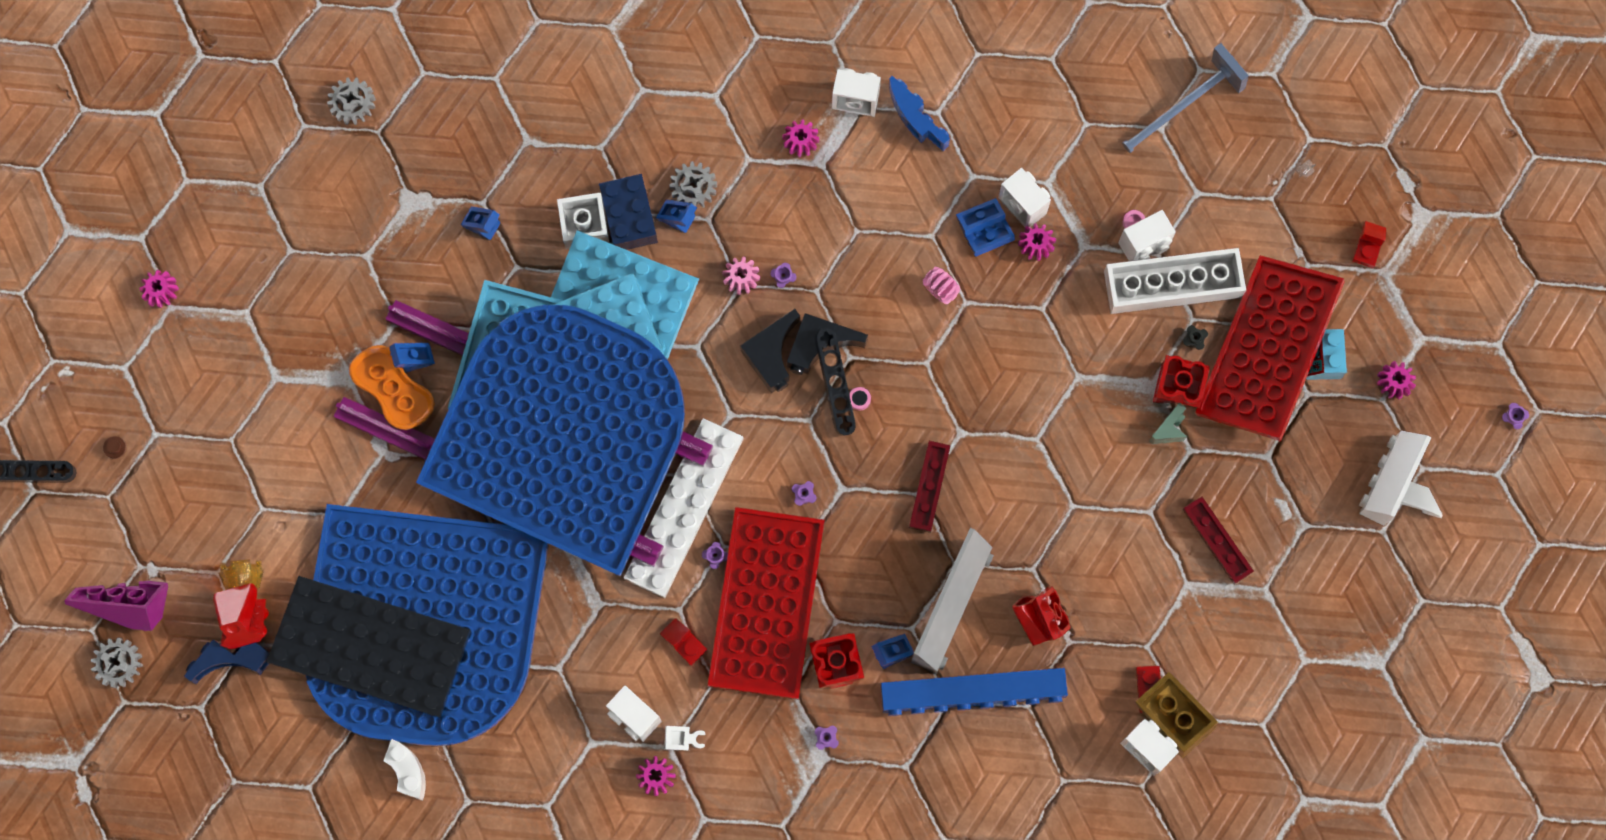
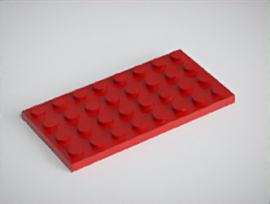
(1270, 347)
(766, 603)

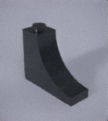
(804, 349)
(765, 352)

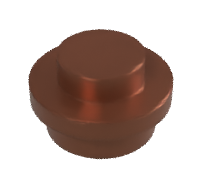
(114, 447)

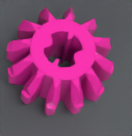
(792, 135)
(1035, 249)
(158, 280)
(1399, 373)
(652, 783)

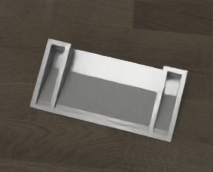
(952, 602)

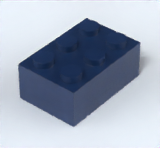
(628, 212)

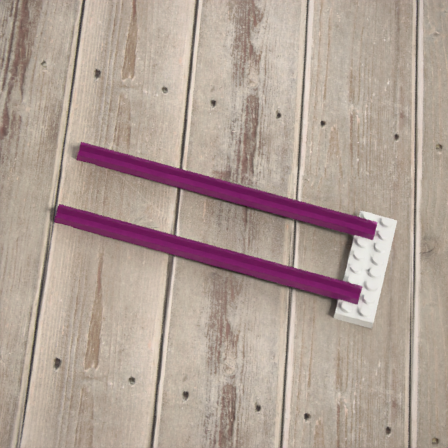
(682, 510)

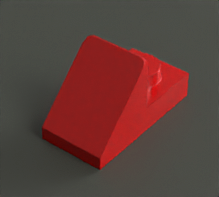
(1369, 244)
(683, 641)

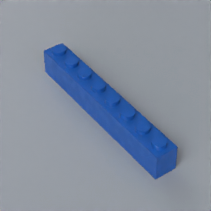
(974, 690)

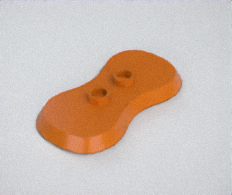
(401, 399)

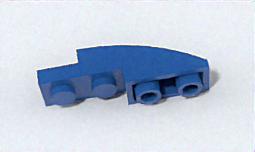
(910, 109)

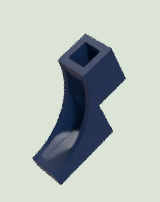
(216, 656)

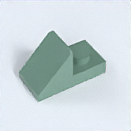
(1167, 431)

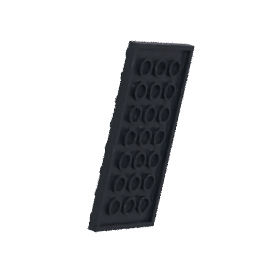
(369, 646)

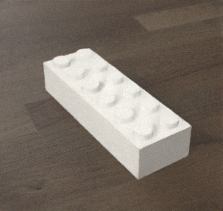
(1174, 280)

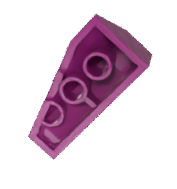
(129, 606)

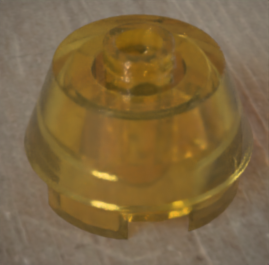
(241, 573)

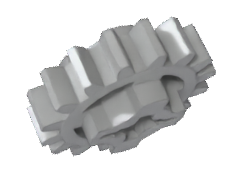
(356, 108)
(699, 180)
(122, 652)

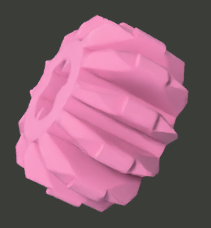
(735, 281)
(941, 285)

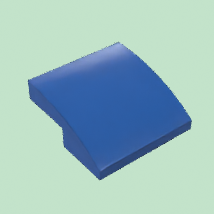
(985, 227)

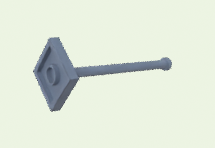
(1228, 69)

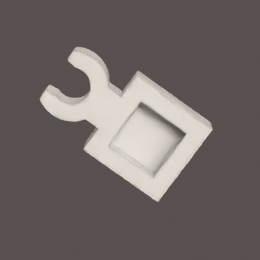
(679, 738)

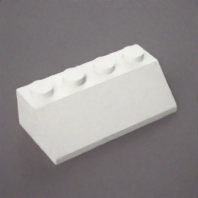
(1394, 476)

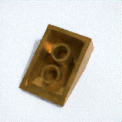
(1177, 714)

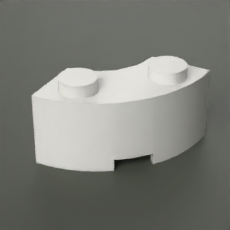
(408, 770)

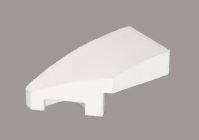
(1421, 498)

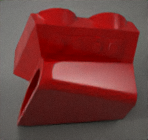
(1181, 382)
(240, 616)
(1042, 616)
(837, 661)

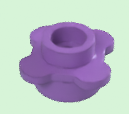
(783, 269)
(1519, 411)
(804, 499)
(715, 549)
(821, 733)

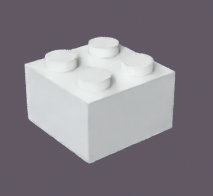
(856, 92)
(1024, 197)
(584, 215)
(1147, 237)
(633, 713)
(1150, 746)

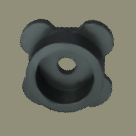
(1195, 343)

